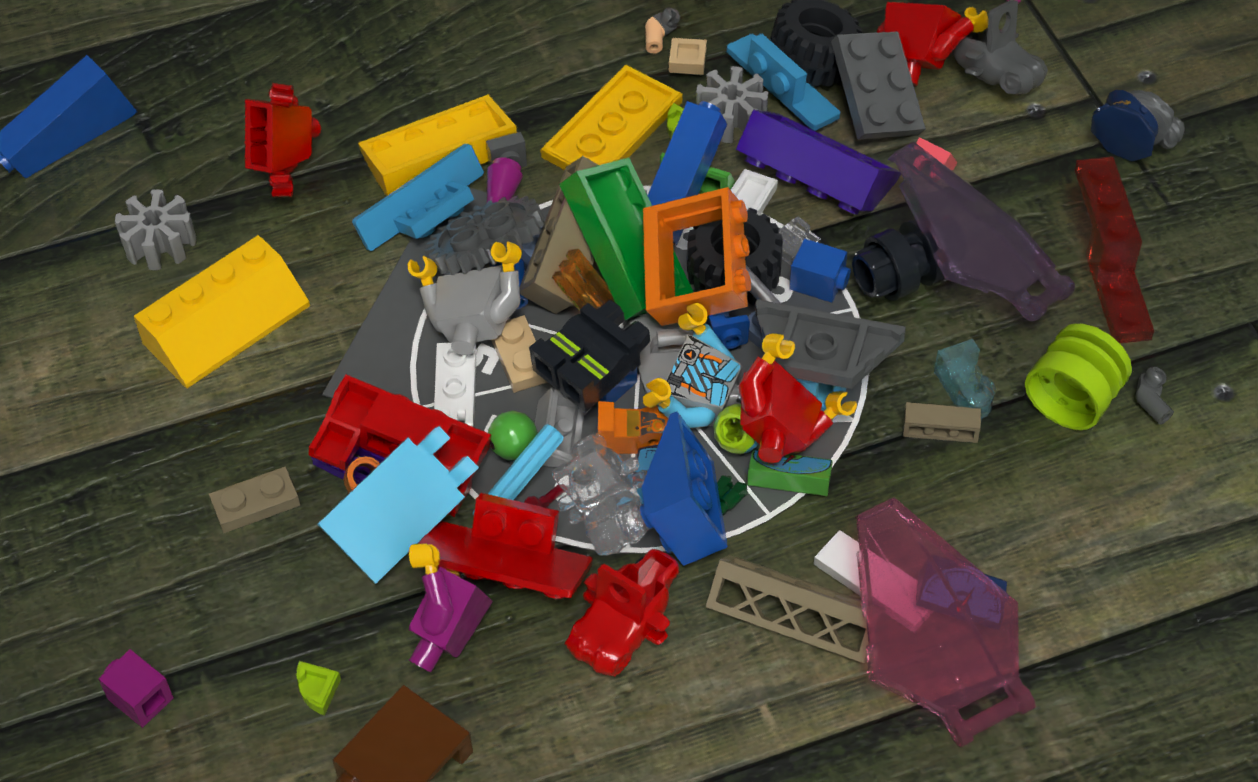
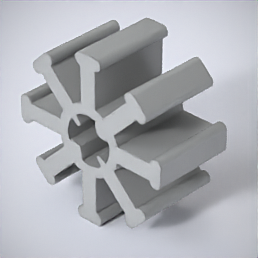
(733, 98)
(155, 229)

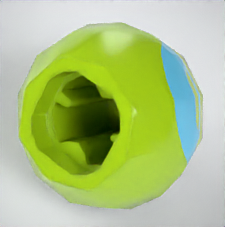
(730, 433)

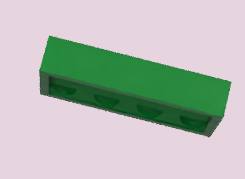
(610, 214)

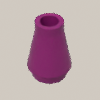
(503, 179)

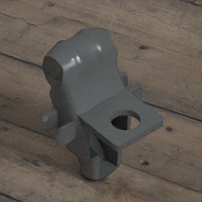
(998, 57)

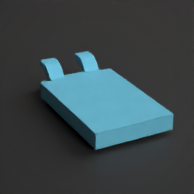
(396, 504)

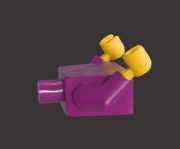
(447, 612)

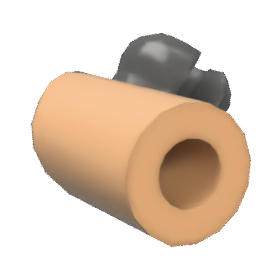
(658, 27)

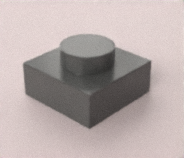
(507, 146)

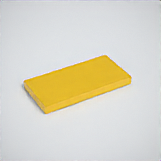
(613, 120)

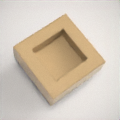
(687, 56)

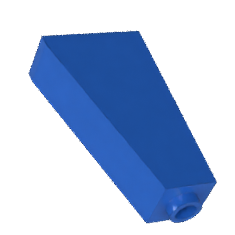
(63, 119)

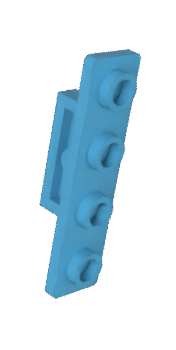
(783, 79)
(422, 201)

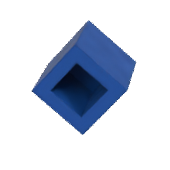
(819, 270)

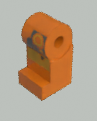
(630, 428)

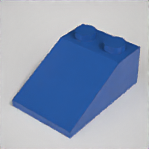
(683, 495)

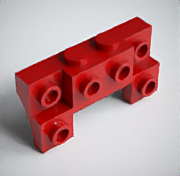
(382, 420)

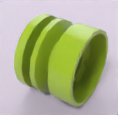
(1078, 376)

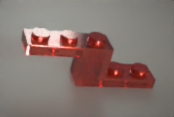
(1114, 250)

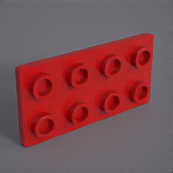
(512, 546)

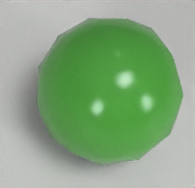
(511, 434)

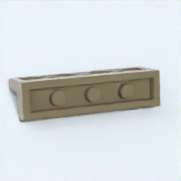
(789, 590)

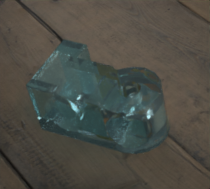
(963, 379)

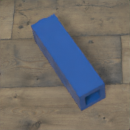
(688, 155)

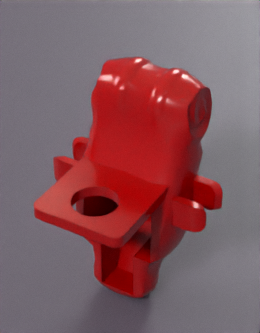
(623, 612)

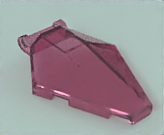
(936, 623)

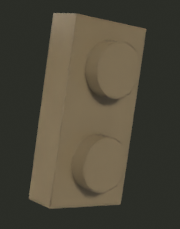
(254, 499)

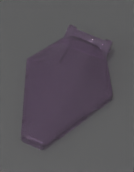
(977, 237)

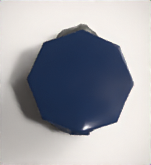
(1135, 123)

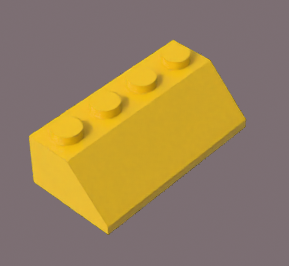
(221, 311)

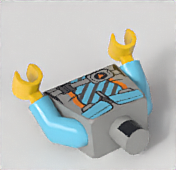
(701, 378)

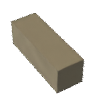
(942, 422)

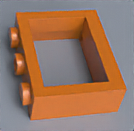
(659, 224)

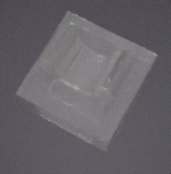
(793, 236)

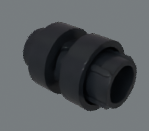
(897, 262)

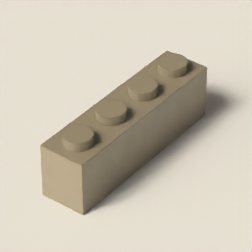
(555, 240)

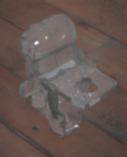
(603, 494)

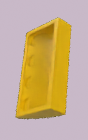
(413, 148)

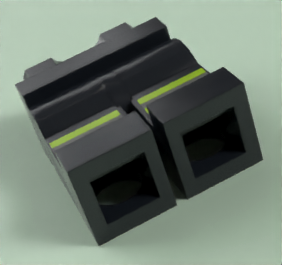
(590, 353)

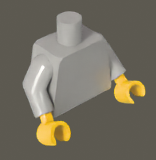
(474, 303)

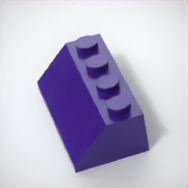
(816, 161)

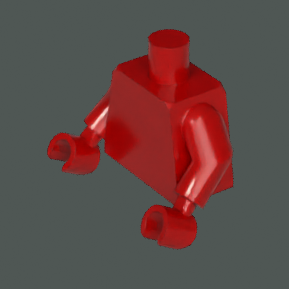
(278, 136)

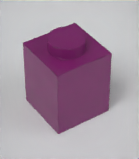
(135, 688)

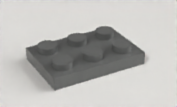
(877, 85)

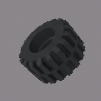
(805, 35)
(706, 253)

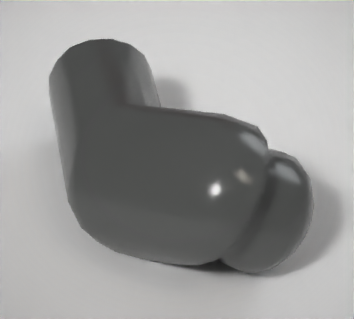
(1149, 395)

